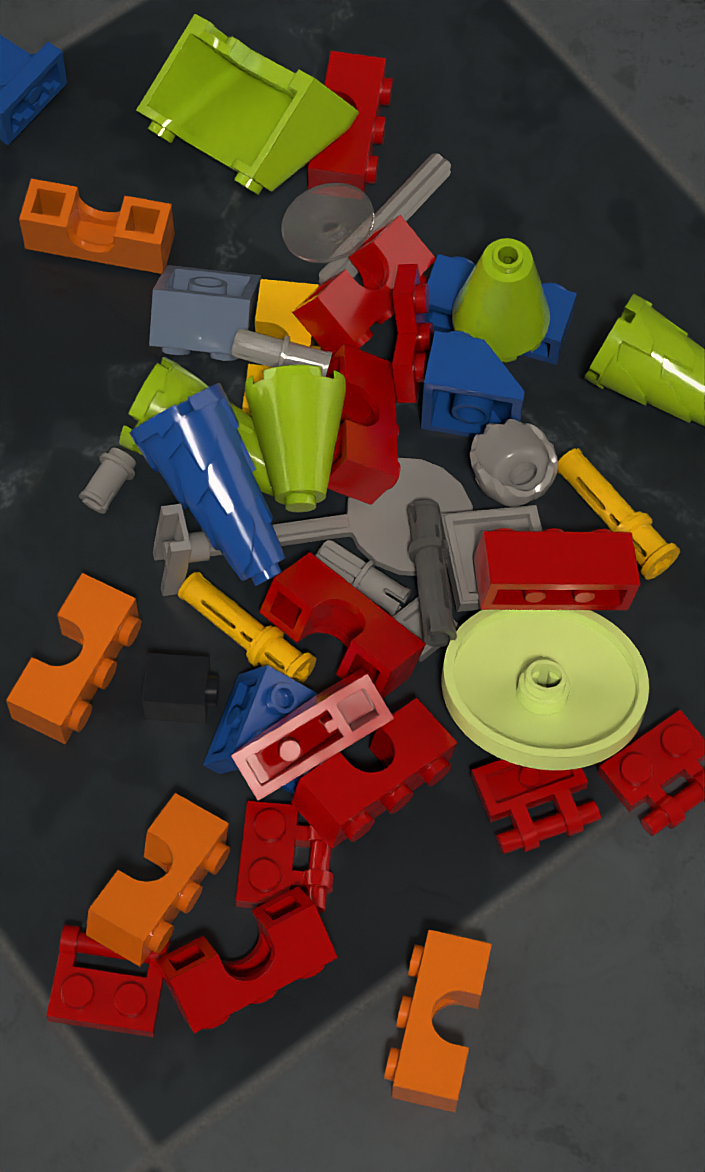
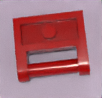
(102, 997)

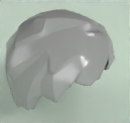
(513, 462)

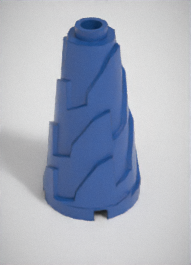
(212, 476)

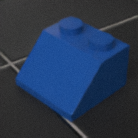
(467, 387)

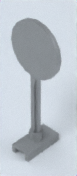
(377, 529)

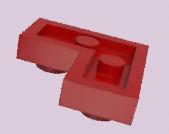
(414, 334)

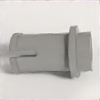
(108, 479)

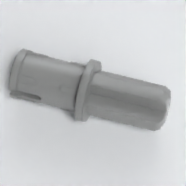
(277, 352)
(364, 576)

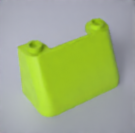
(243, 107)

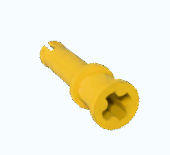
(650, 548)
(262, 643)

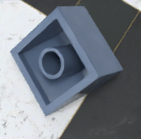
(202, 310)

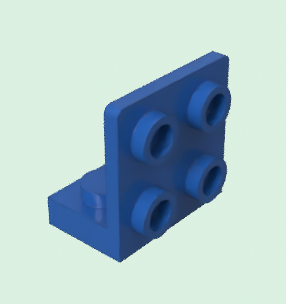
(27, 85)
(254, 705)

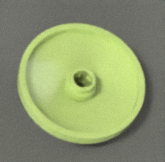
(545, 686)

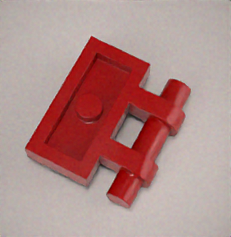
(652, 764)
(513, 789)
(269, 855)

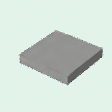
(463, 535)

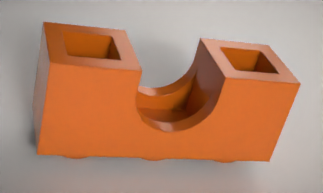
(63, 225)
(59, 697)
(138, 915)
(447, 974)

